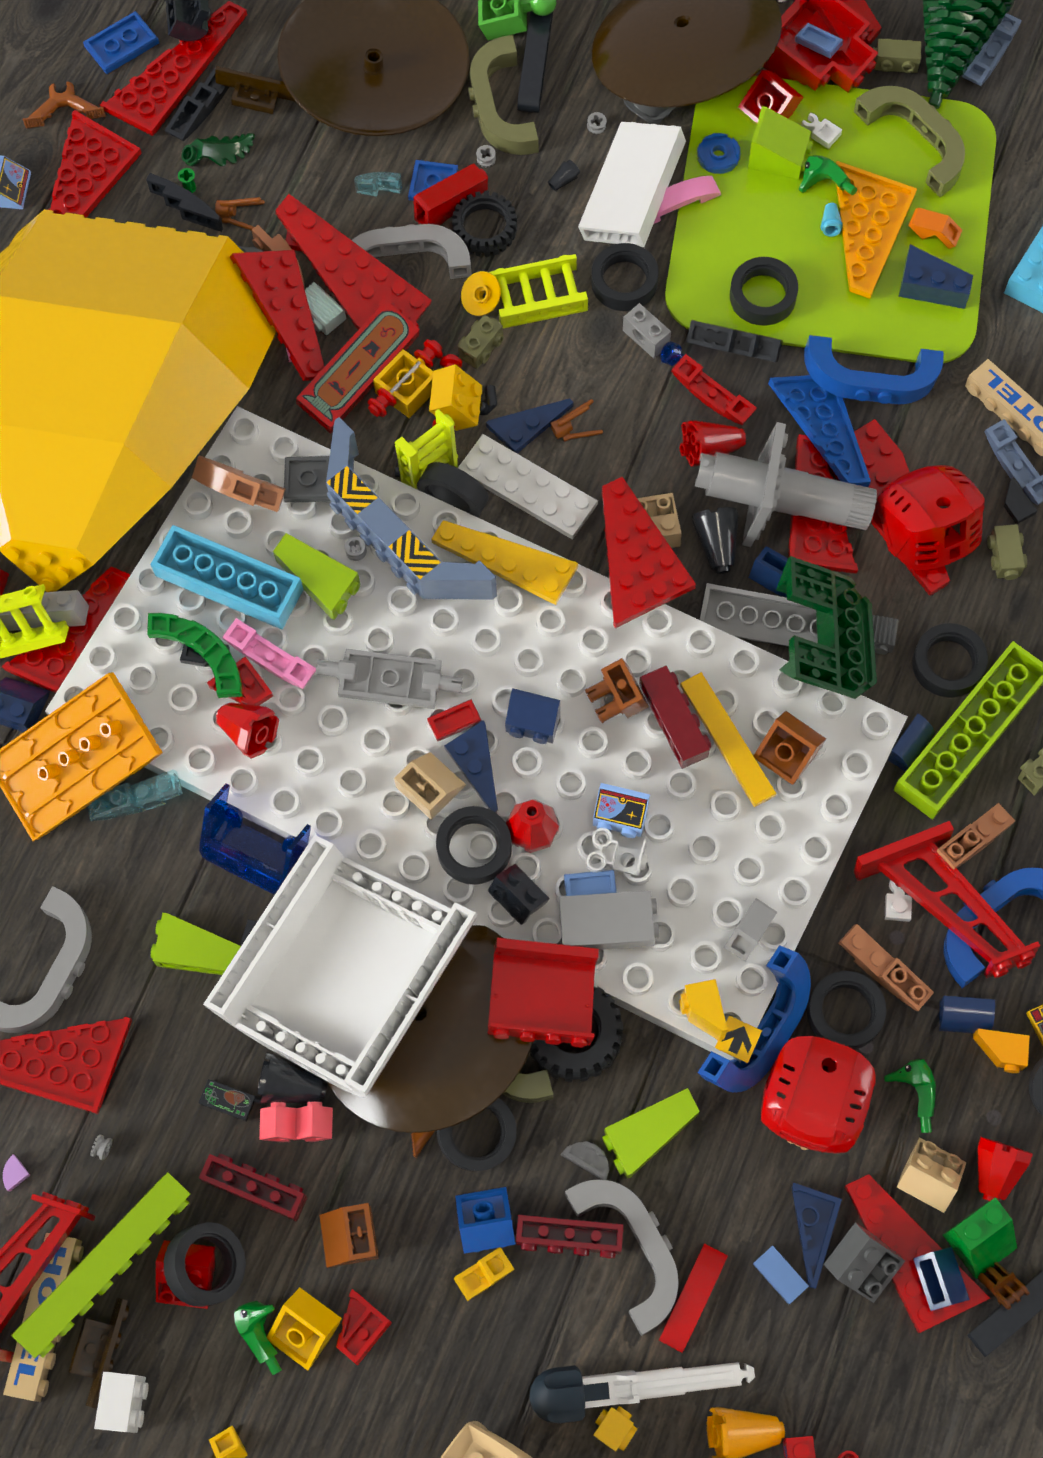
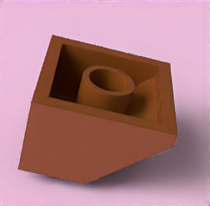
(789, 747)

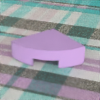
(14, 1173)

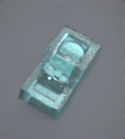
(373, 182)

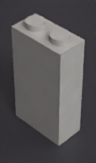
(609, 920)

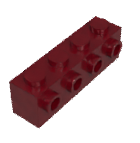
(674, 716)
(253, 1187)
(570, 1235)

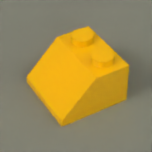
(704, 1008)
(303, 1328)

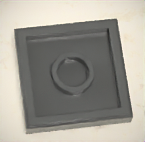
(306, 479)

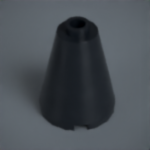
(718, 536)
(288, 1083)

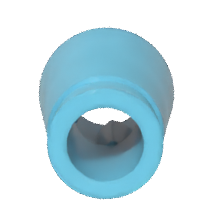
(831, 221)

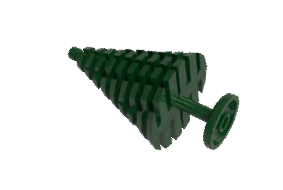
(954, 37)

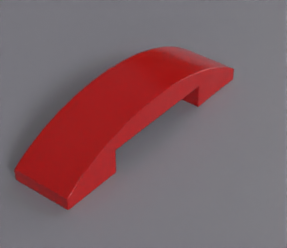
(711, 393)
(693, 1298)

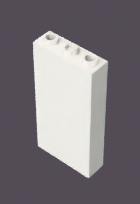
(632, 183)

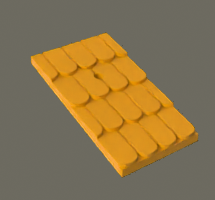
(75, 756)

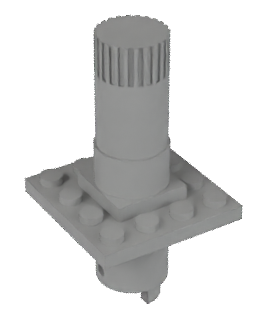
(772, 487)

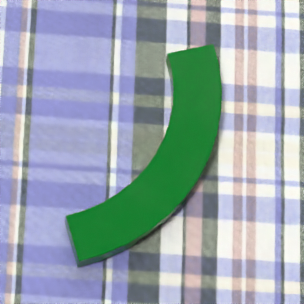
(205, 643)

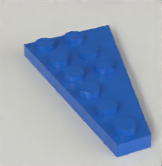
(826, 425)

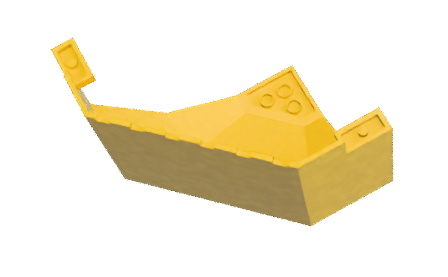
(111, 378)

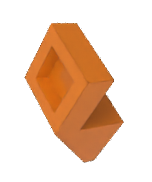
(930, 223)

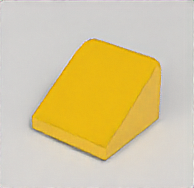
(228, 1444)

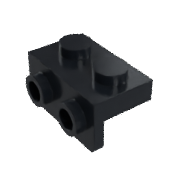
(517, 893)

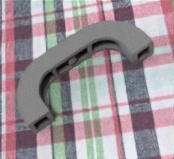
(419, 239)
(63, 972)
(656, 1248)

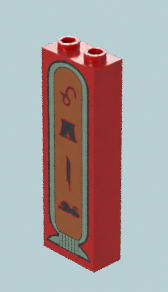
(357, 363)

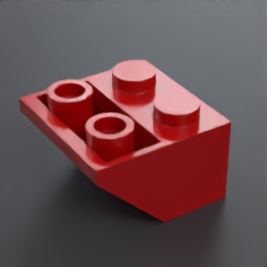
(198, 1266)

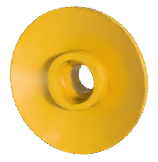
(473, 292)

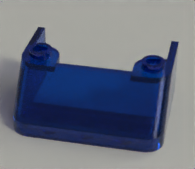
(245, 850)

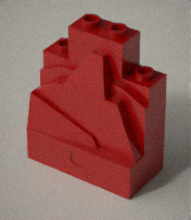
(810, 68)

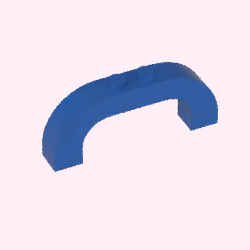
(870, 385)
(958, 955)
(776, 1026)

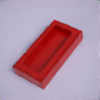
(454, 720)

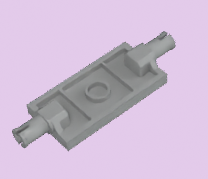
(389, 678)

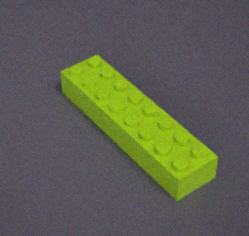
(971, 731)
(100, 1265)

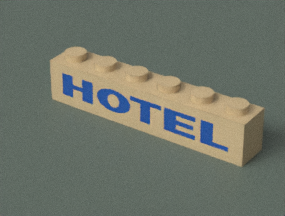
(1009, 402)
(29, 1374)

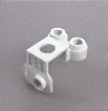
(610, 854)

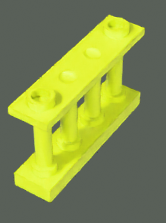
(544, 309)
(410, 454)
(29, 638)

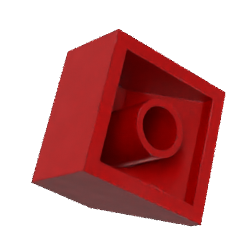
(771, 92)

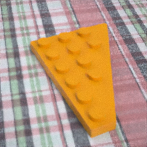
(870, 224)

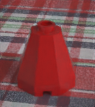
(248, 726)
(532, 825)
(999, 1168)

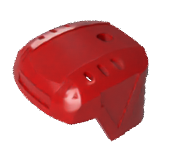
(925, 521)
(818, 1094)

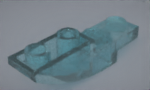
(136, 798)

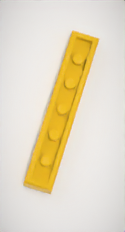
(728, 739)

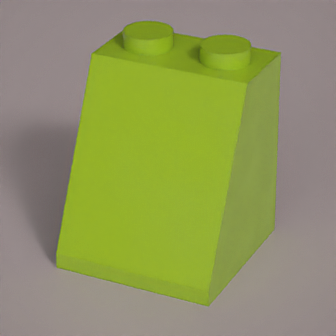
(779, 145)

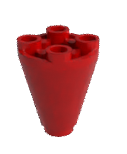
(709, 438)

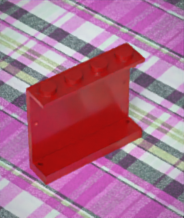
(542, 992)

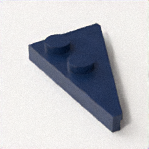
(523, 427)
(473, 759)
(815, 1219)

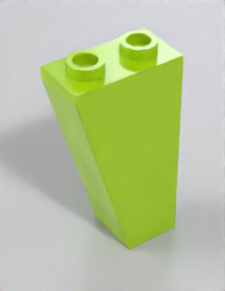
(322, 577)
(190, 947)
(648, 1131)

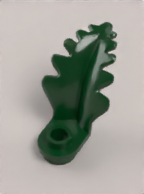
(217, 149)

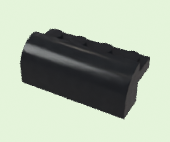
(187, 19)

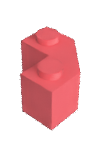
(286, 1123)

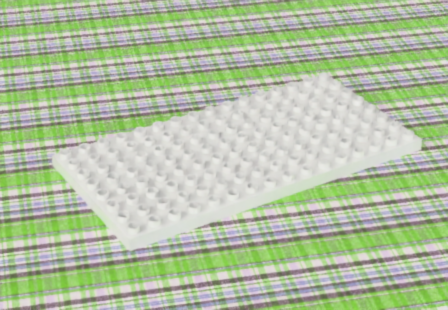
(341, 754)

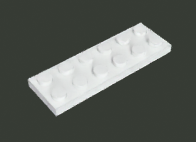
(528, 486)

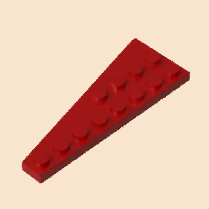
(160, 88)

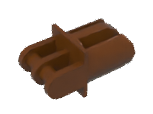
(1003, 1285)

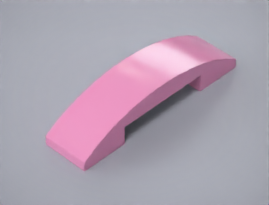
(686, 192)
(268, 655)

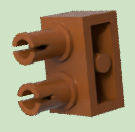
(626, 691)

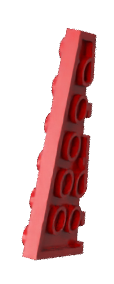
(815, 539)

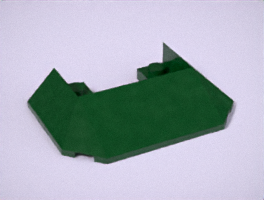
(845, 647)

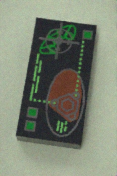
(227, 1100)

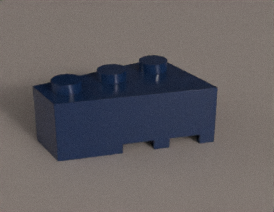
(934, 280)

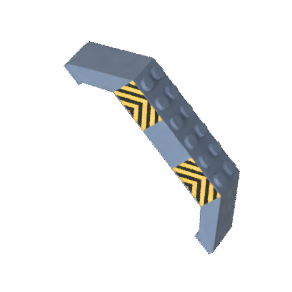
(392, 537)

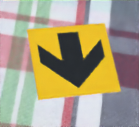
(739, 1039)

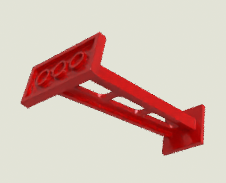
(923, 846)
(13, 1296)

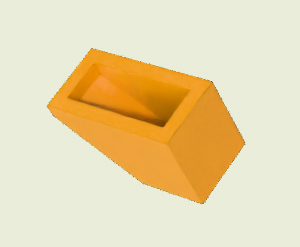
(1004, 1049)

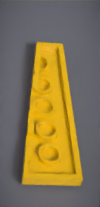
(521, 565)

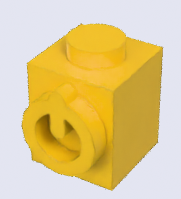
(615, 1428)

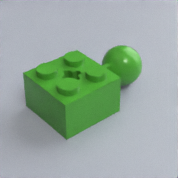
(509, 17)

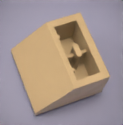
(664, 515)
(428, 784)
(932, 1175)

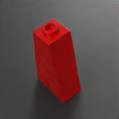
(439, 201)

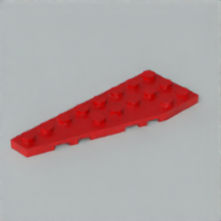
(347, 269)
(885, 464)

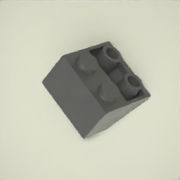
(864, 1263)

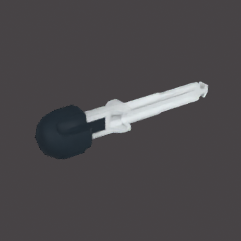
(563, 1393)

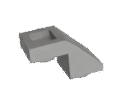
(750, 929)

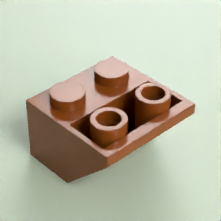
(349, 1235)

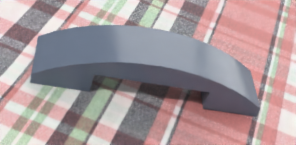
(992, 51)
(1014, 460)

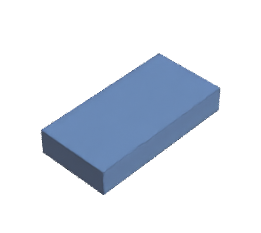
(819, 40)
(590, 883)
(780, 1275)

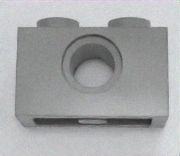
(646, 330)

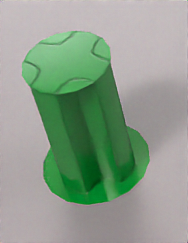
(187, 176)

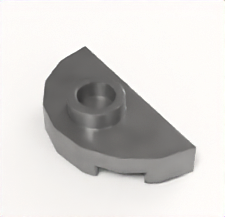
(588, 1157)

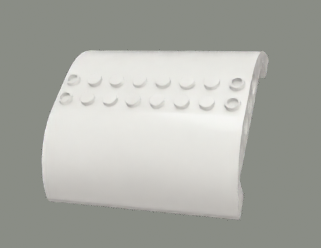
(338, 967)

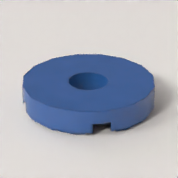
(714, 163)

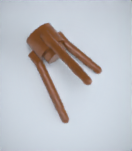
(227, 209)
(563, 426)

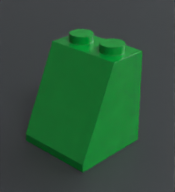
(983, 1237)

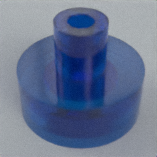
(671, 353)

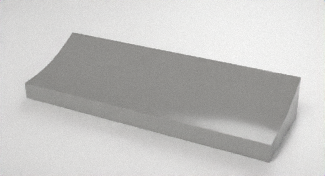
(757, 615)

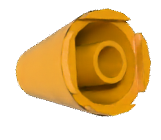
(742, 1432)

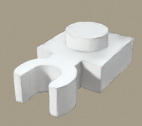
(822, 132)
(898, 904)

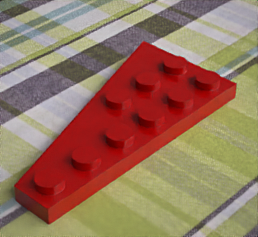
(283, 300)
(52, 664)
(904, 1236)

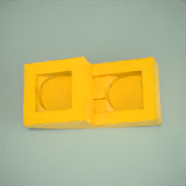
(484, 1274)

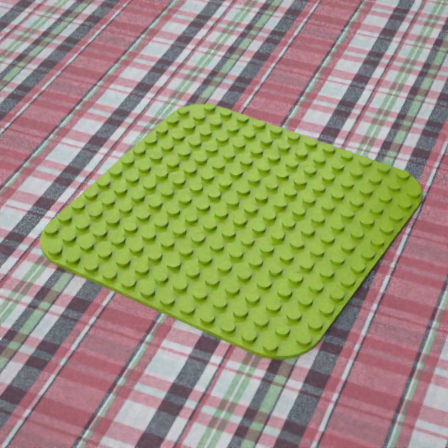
(771, 218)

